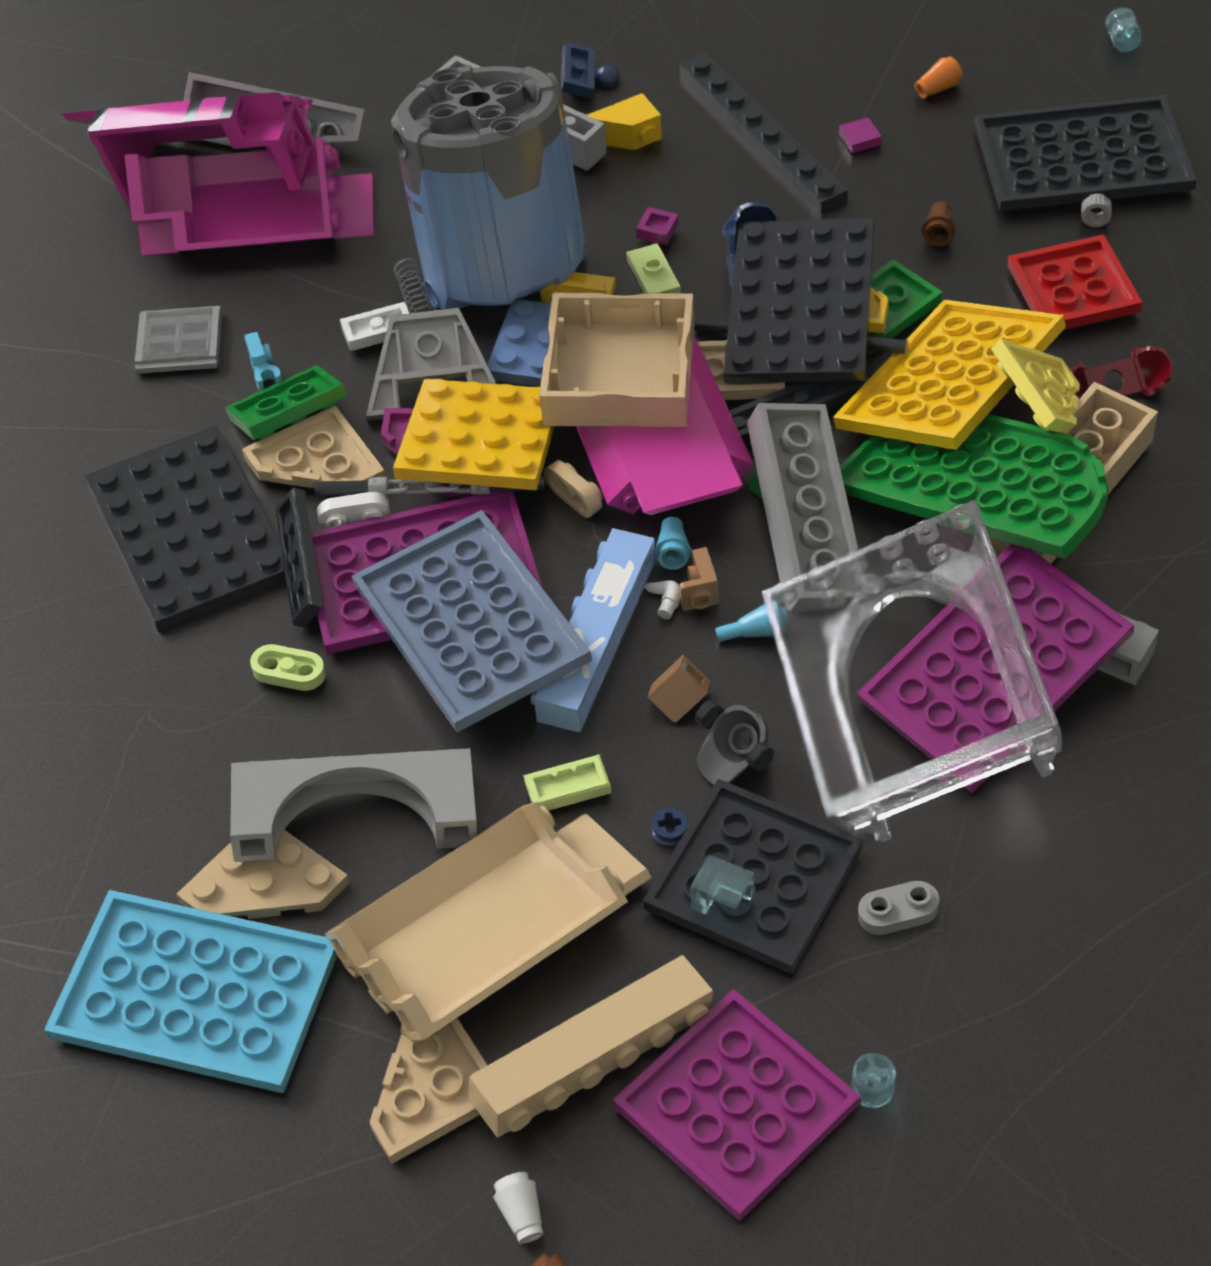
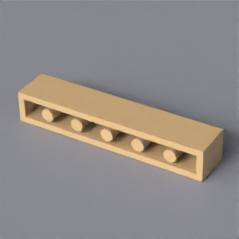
(589, 1046)

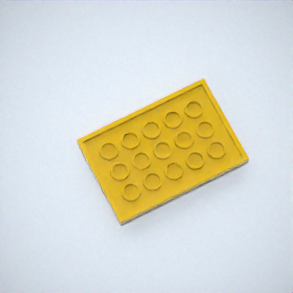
(946, 376)

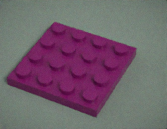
(736, 1103)

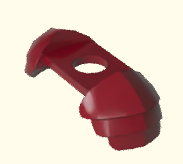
(1144, 372)

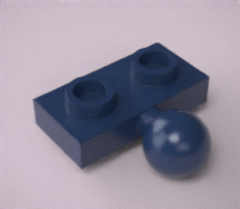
(579, 71)

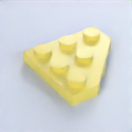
(1042, 383)

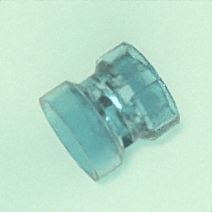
(1123, 29)

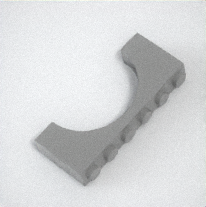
(276, 791)

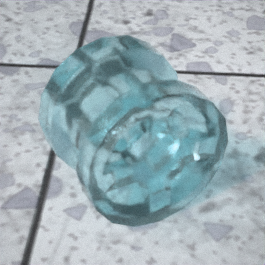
(880, 1072)

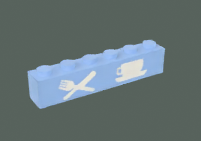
(600, 621)

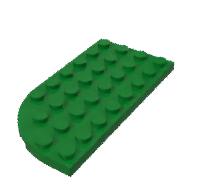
(1026, 481)

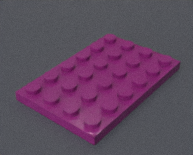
(352, 547)
(946, 680)

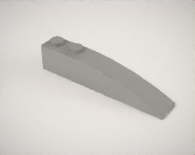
(325, 119)

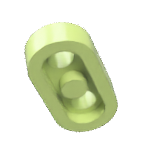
(290, 667)

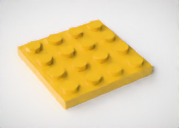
(475, 436)

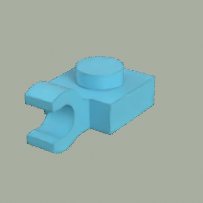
(261, 358)

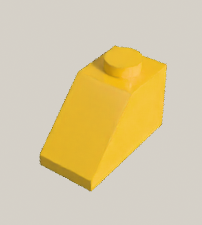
(630, 123)

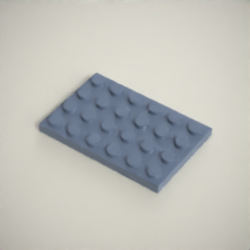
(471, 620)

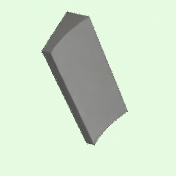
(800, 486)

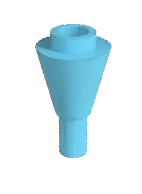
(751, 625)

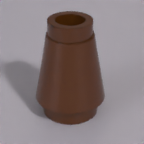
(939, 225)

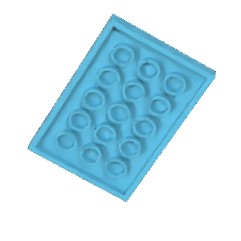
(194, 990)

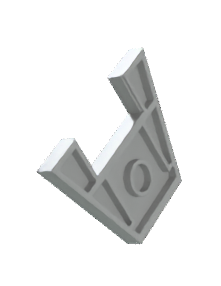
(422, 348)

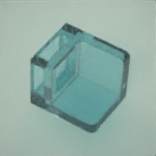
(720, 883)

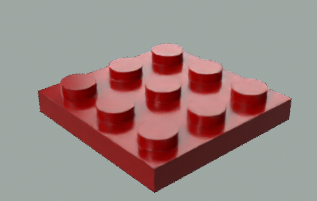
(1076, 281)

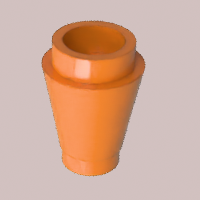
(939, 77)

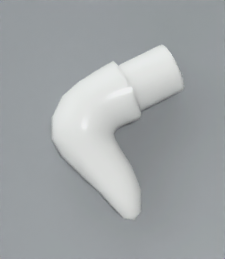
(670, 599)

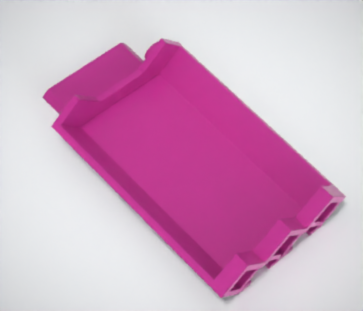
(671, 464)

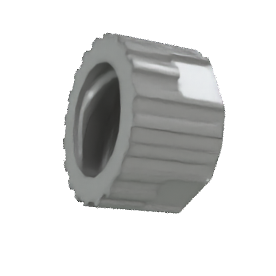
(1096, 219)

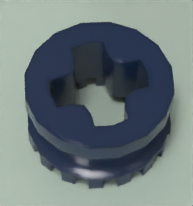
(660, 833)

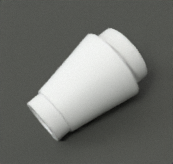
(519, 1204)

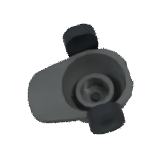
(734, 741)

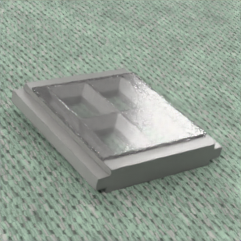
(178, 339)

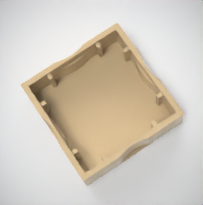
(618, 360)

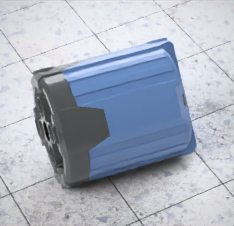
(489, 184)

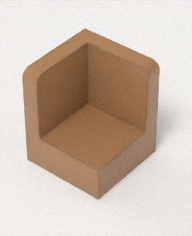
(679, 689)

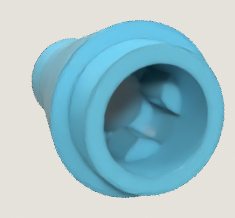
(672, 545)

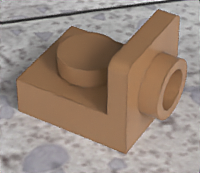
(703, 583)

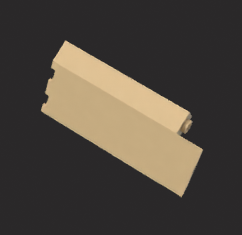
(484, 915)

